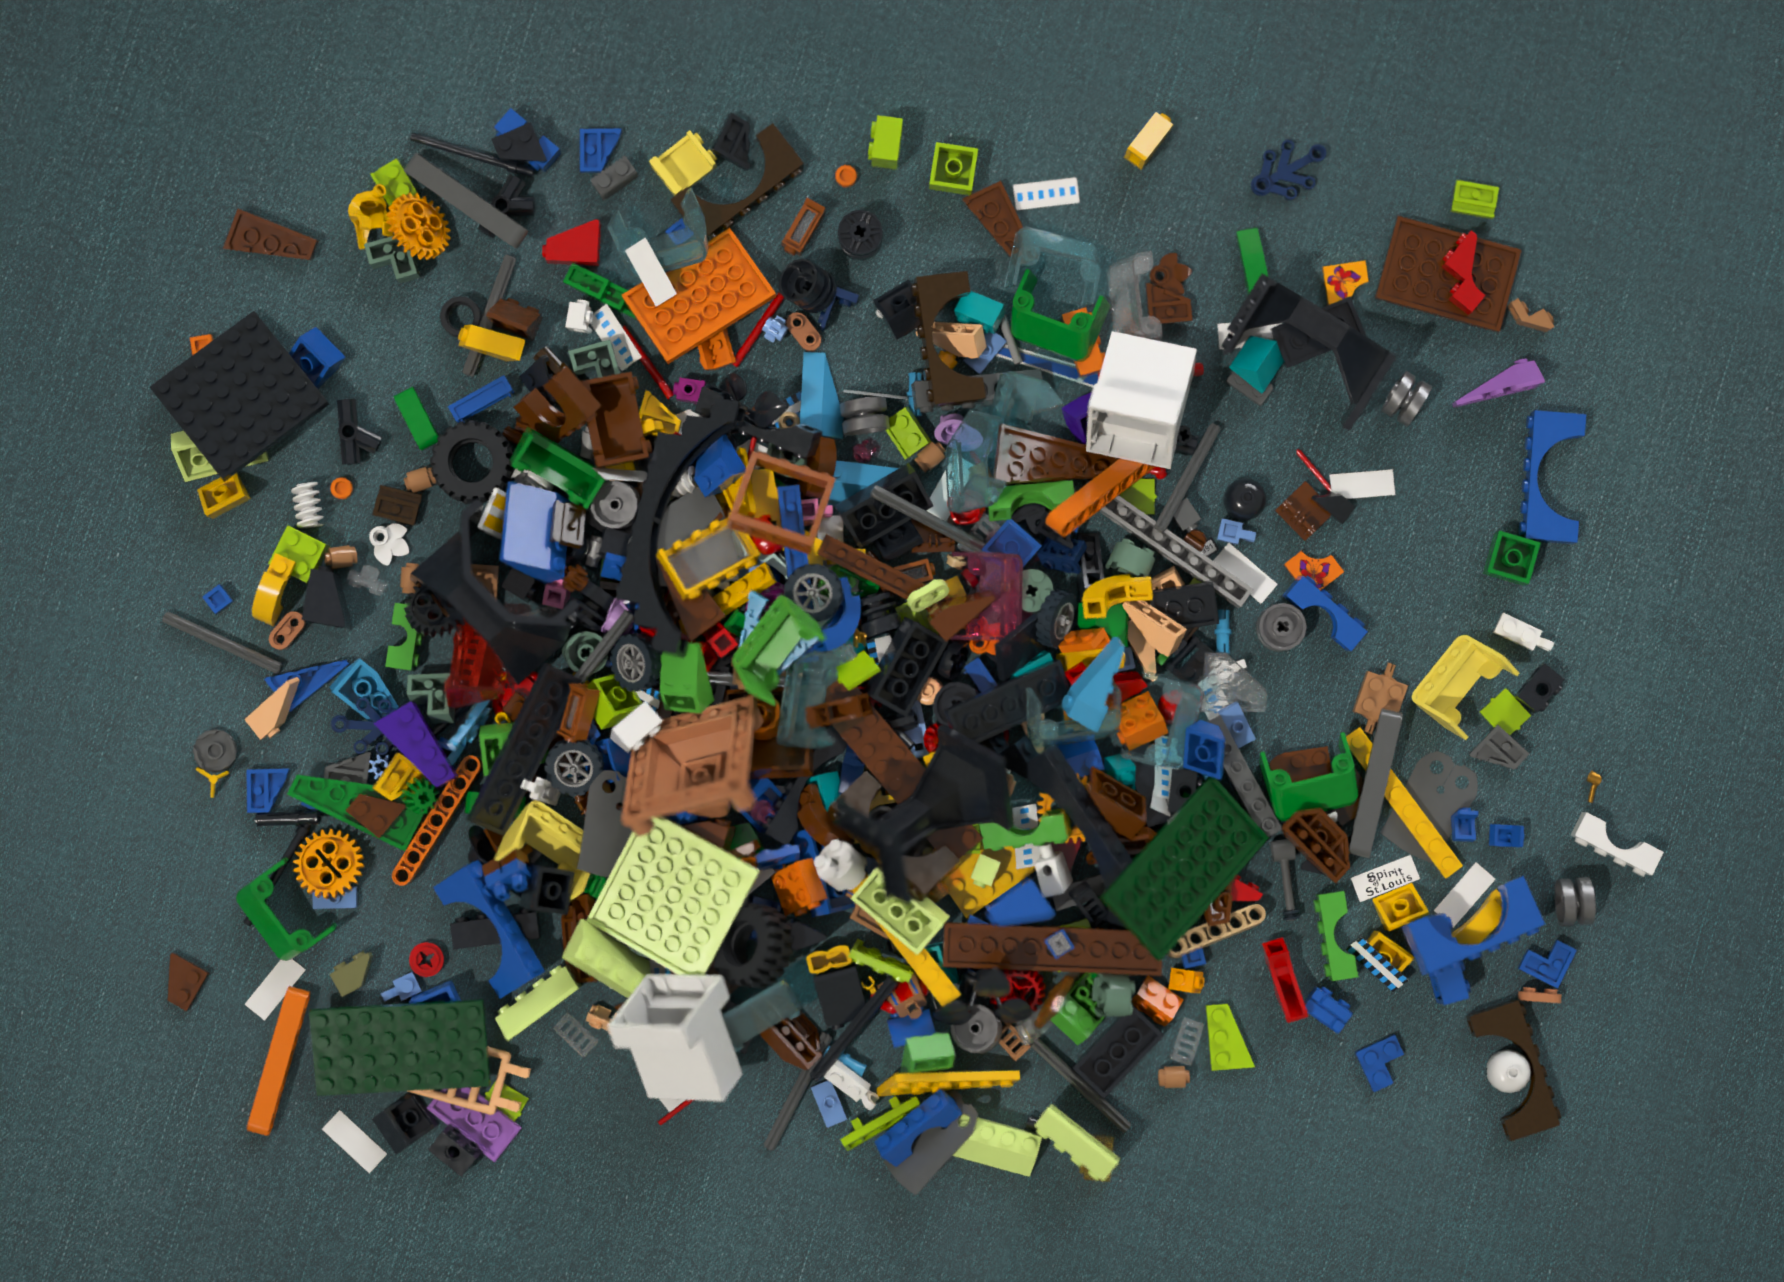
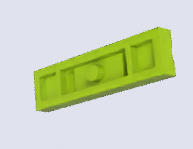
(882, 1123)

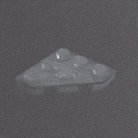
(1228, 682)

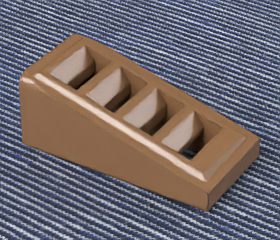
(1016, 1055)

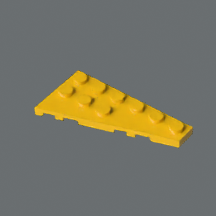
(931, 1082)

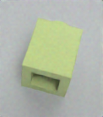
(984, 871)

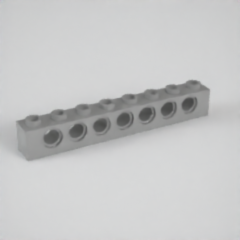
(1177, 551)

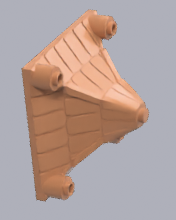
(693, 765)

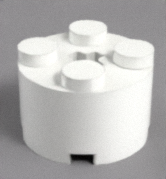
(841, 865)

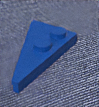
(310, 680)

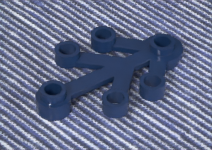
(1285, 172)
(365, 725)

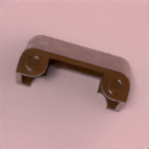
(617, 428)

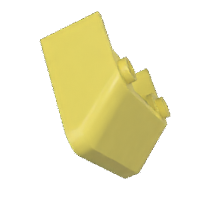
(1454, 677)
(549, 835)

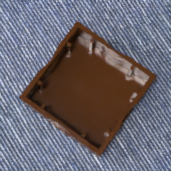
(770, 758)

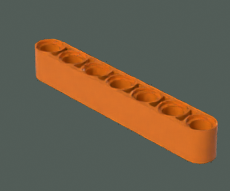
(1095, 495)
(428, 826)
(278, 1061)

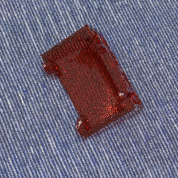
(474, 670)

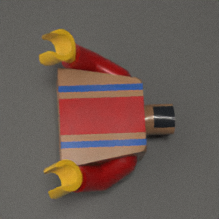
(906, 997)

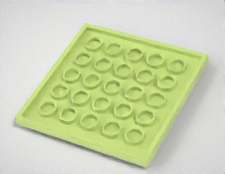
(673, 897)

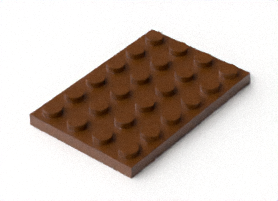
(1417, 281)

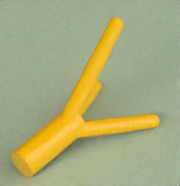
(212, 778)

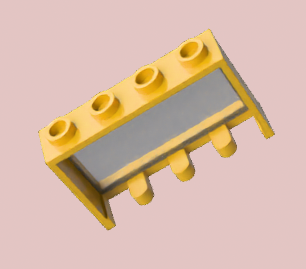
(708, 558)

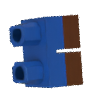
(507, 874)

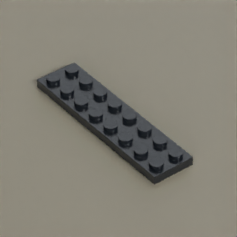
(522, 750)

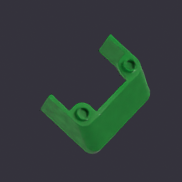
(1071, 340)
(557, 466)
(1324, 791)
(252, 901)

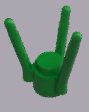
(866, 586)

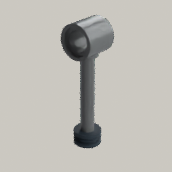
(1283, 852)

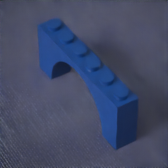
(1539, 520)
(1517, 917)
(518, 959)

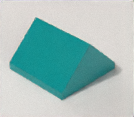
(1257, 362)

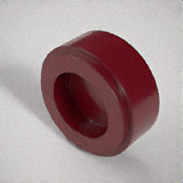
(971, 579)

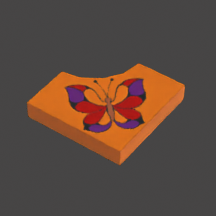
(1320, 570)

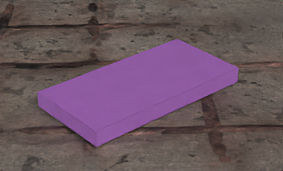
(490, 1132)

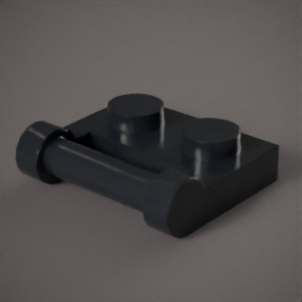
(1193, 668)

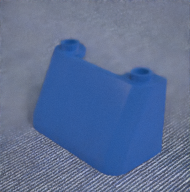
(1019, 906)

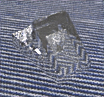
(1028, 1031)

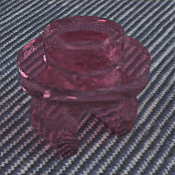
(861, 453)
(761, 810)

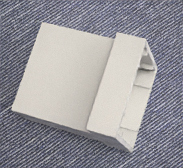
(1140, 400)
(679, 1037)

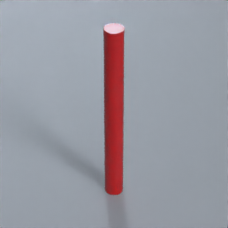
(757, 329)
(650, 367)

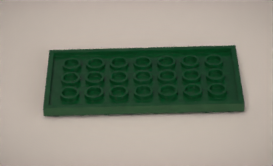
(1184, 868)
(400, 1047)

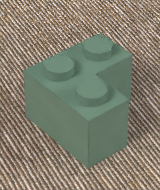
(386, 252)
(595, 357)
(430, 690)

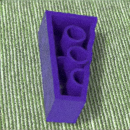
(415, 739)

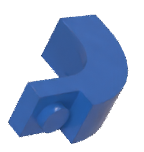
(843, 622)

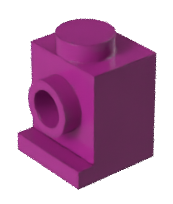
(679, 390)

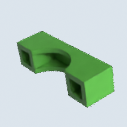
(1046, 494)
(1053, 827)
(1331, 908)

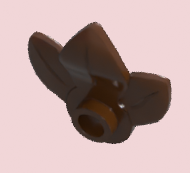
(1173, 274)

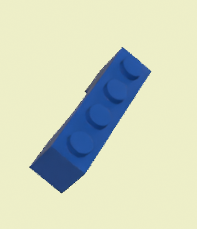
(1345, 631)
(936, 1111)

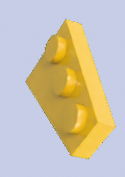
(748, 504)

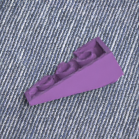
(1517, 378)

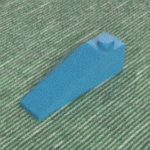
(819, 397)
(853, 478)
(362, 681)
(1088, 694)

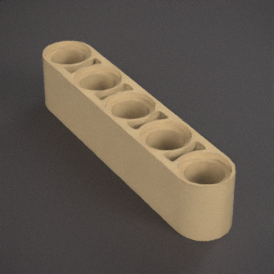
(1226, 931)

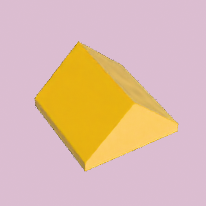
(222, 496)
(1400, 907)
(1390, 951)

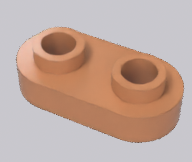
(803, 331)
(287, 630)
(1530, 994)

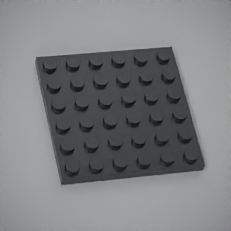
(239, 396)

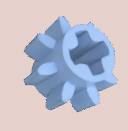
(775, 328)
(375, 768)

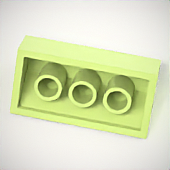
(192, 462)
(910, 923)
(606, 959)
(537, 1002)
(1077, 1142)
(1000, 1146)

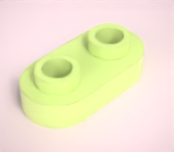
(928, 595)

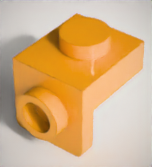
(1186, 980)

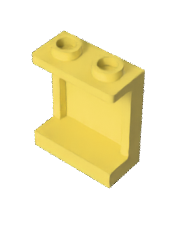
(684, 163)

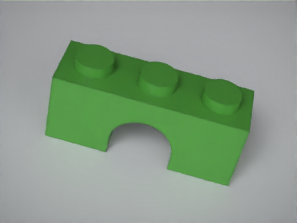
(404, 656)

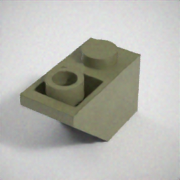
(353, 975)

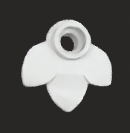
(391, 545)

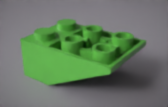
(685, 682)
(491, 741)
(1077, 1011)
(928, 1054)

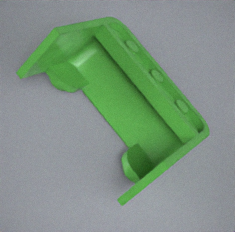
(771, 644)

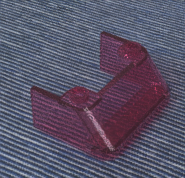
(1004, 578)

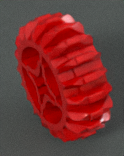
(1024, 985)

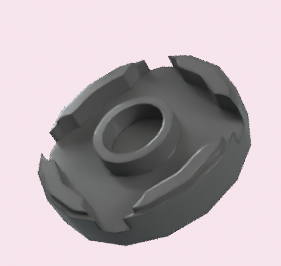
(215, 751)

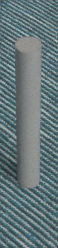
(1010, 341)

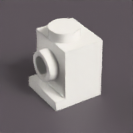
(579, 316)

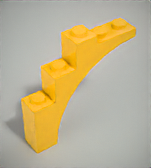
(767, 504)

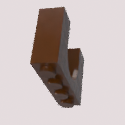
(573, 397)

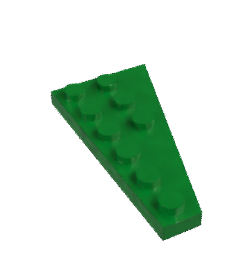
(337, 795)

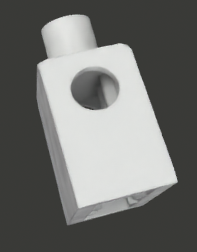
(1052, 871)

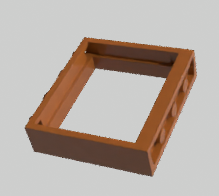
(770, 532)

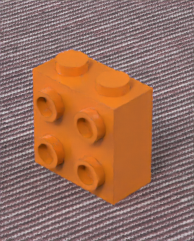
(1140, 722)
(799, 887)

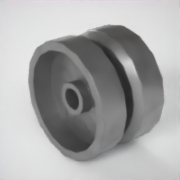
(1407, 399)
(863, 415)
(603, 505)
(1293, 624)
(1574, 901)
(986, 1038)

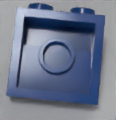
(1013, 540)

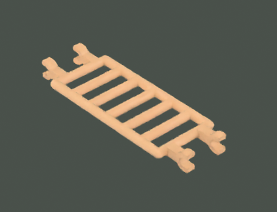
(496, 1100)

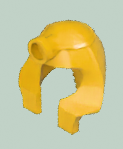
(369, 212)

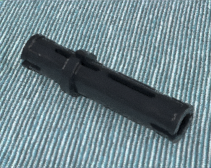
(295, 818)

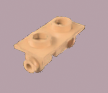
(599, 1017)

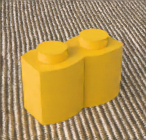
(822, 960)

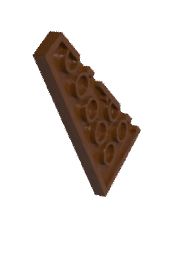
(1037, 457)

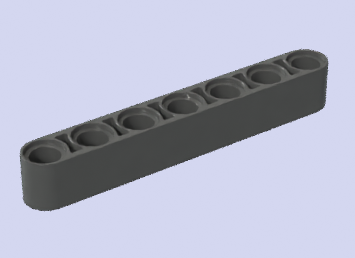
(466, 200)
(1375, 783)

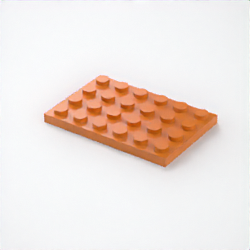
(707, 298)

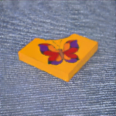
(1343, 279)

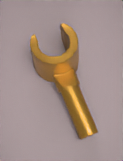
(859, 637)
(1595, 779)

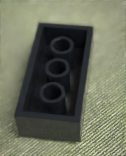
(870, 518)
(905, 666)
(1117, 1052)

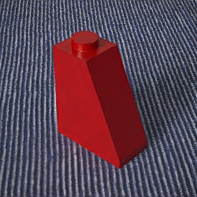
(575, 246)

